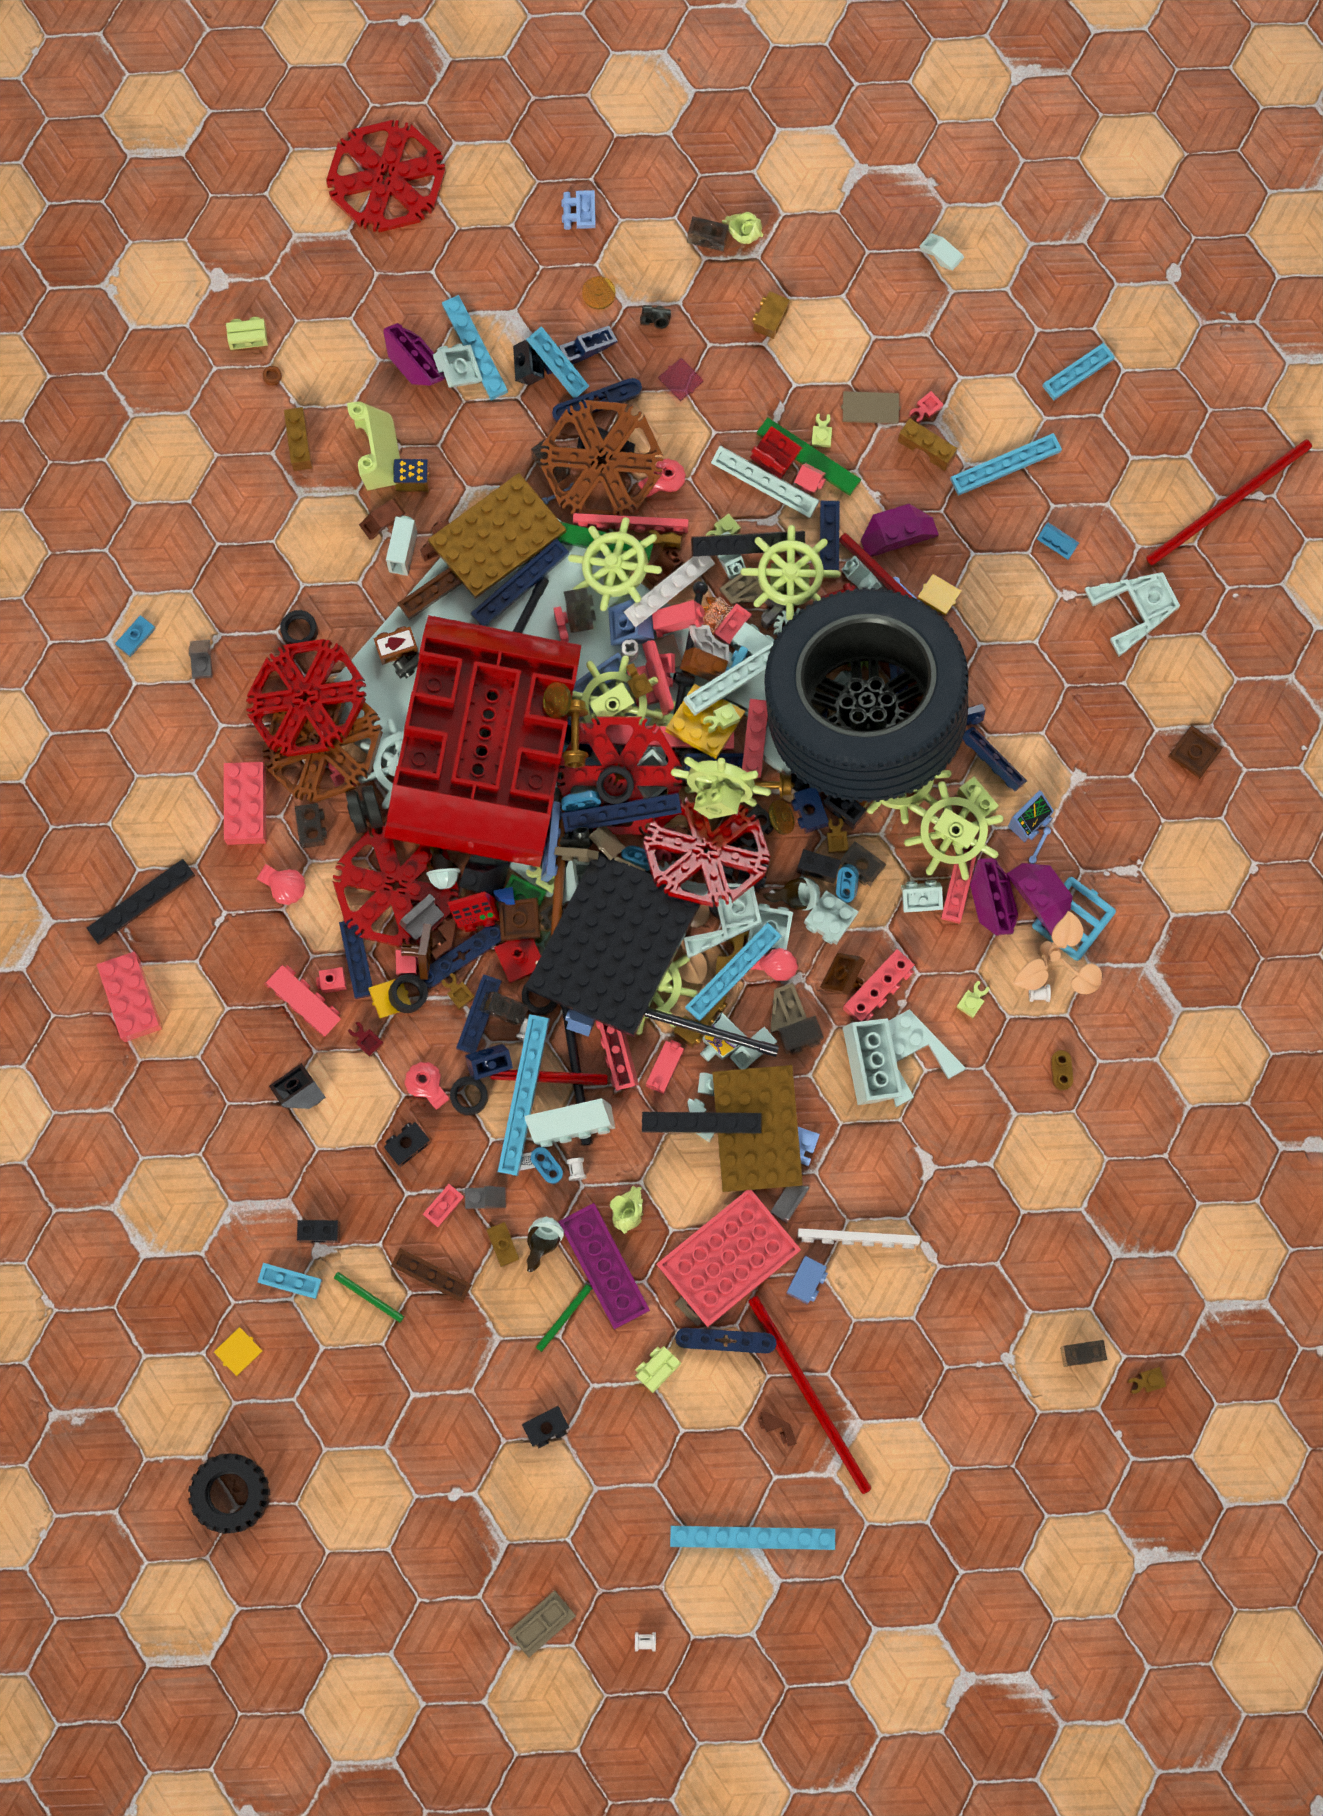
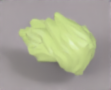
(744, 227)
(627, 1210)

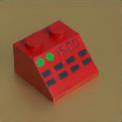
(474, 911)

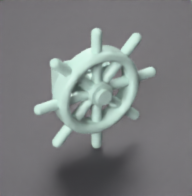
(379, 774)

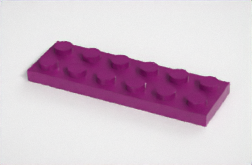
(604, 1266)

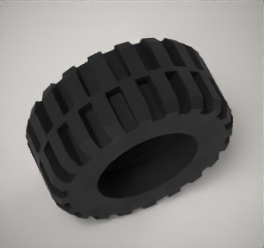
(201, 1487)

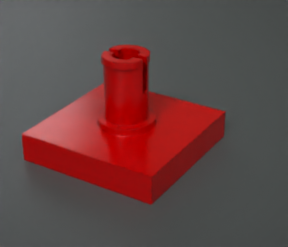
(518, 958)

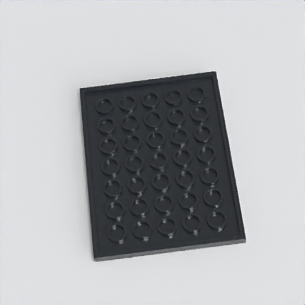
(612, 945)

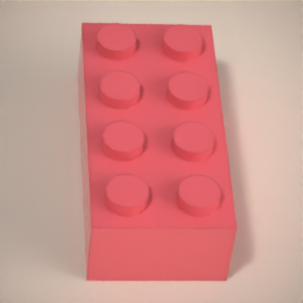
(245, 803)
(129, 996)

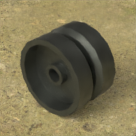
(364, 809)

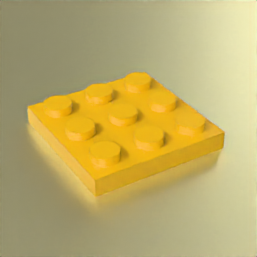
(695, 733)

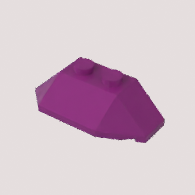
(411, 356)
(897, 529)
(1042, 892)
(993, 897)

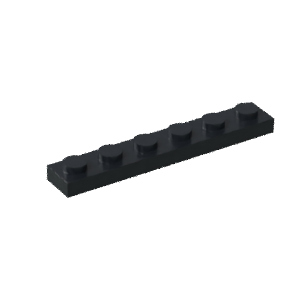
(737, 543)
(140, 901)
(701, 1122)

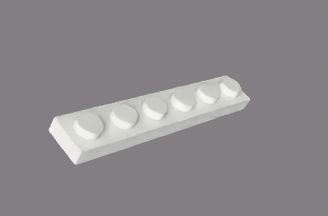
(668, 589)
(849, 1238)

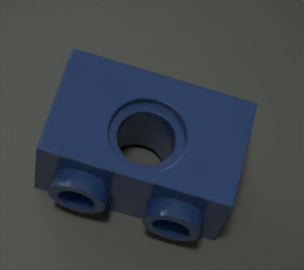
(809, 798)
(488, 1061)

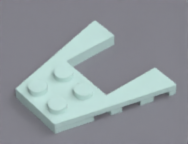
(1152, 599)
(734, 919)
(912, 1035)

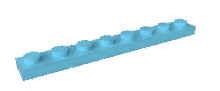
(523, 1094)
(752, 1537)

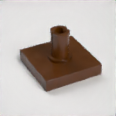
(421, 951)
(843, 974)

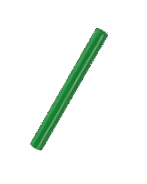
(369, 1297)
(564, 1317)

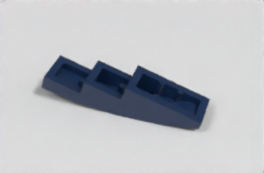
(587, 345)

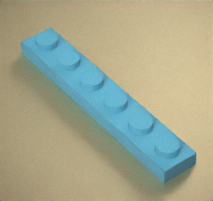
(469, 336)
(1006, 464)
(733, 972)

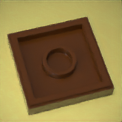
(1195, 751)
(519, 920)

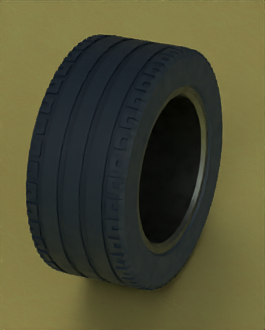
(869, 756)

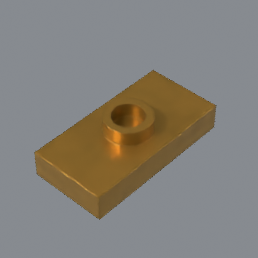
(502, 1244)

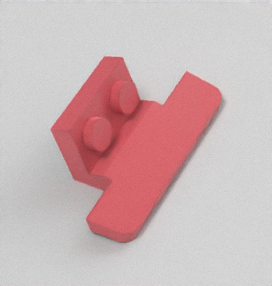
(654, 668)

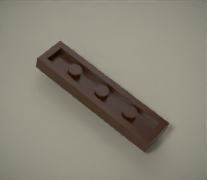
(429, 593)
(431, 1275)

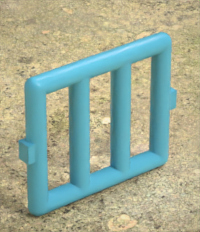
(1099, 925)

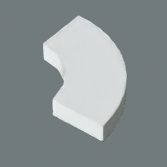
(706, 641)

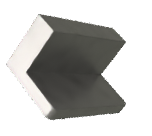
(424, 912)
(789, 1202)

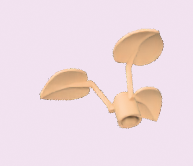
(1066, 932)
(696, 968)

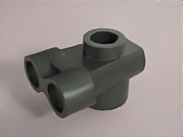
(656, 315)
(404, 666)
(577, 838)

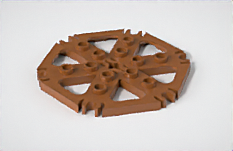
(593, 443)
(316, 762)

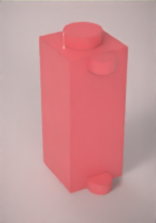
(677, 617)
(665, 1066)

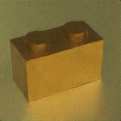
(771, 314)

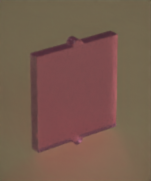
(680, 379)

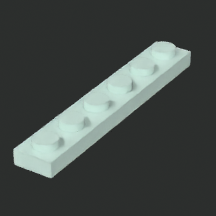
(765, 481)
(728, 681)

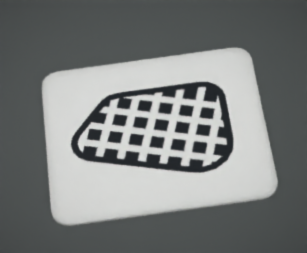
(526, 1162)

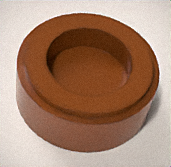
(272, 375)

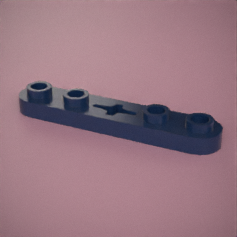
(617, 392)
(478, 944)
(705, 1339)

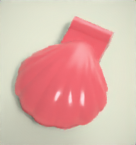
(671, 479)
(285, 885)
(778, 964)
(424, 1081)

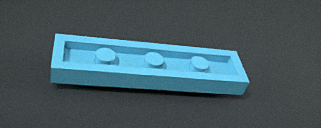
(557, 362)
(1078, 371)

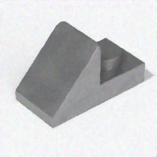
(770, 616)
(200, 659)
(485, 1197)

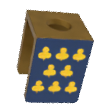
(411, 475)

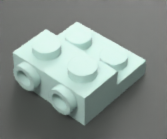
(458, 365)
(830, 918)
(779, 919)

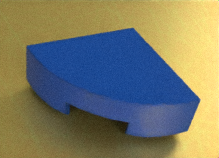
(505, 895)

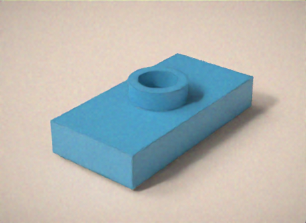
(1057, 540)
(135, 636)

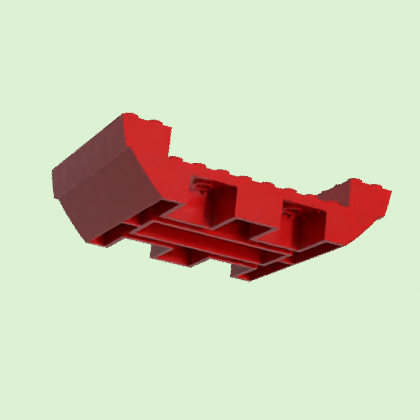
(434, 789)

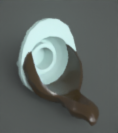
(440, 870)
(797, 893)
(542, 1239)

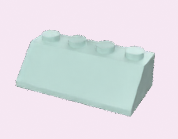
(872, 1061)
(570, 1122)

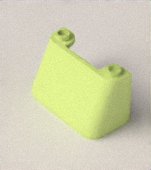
(378, 467)

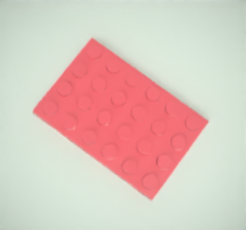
(728, 1257)

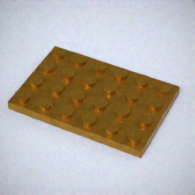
(497, 535)
(763, 1158)

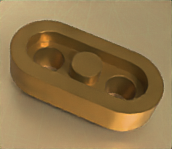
(1061, 1069)

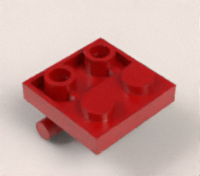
(775, 452)

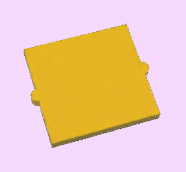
(939, 594)
(381, 998)
(238, 1351)

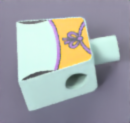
(720, 1047)

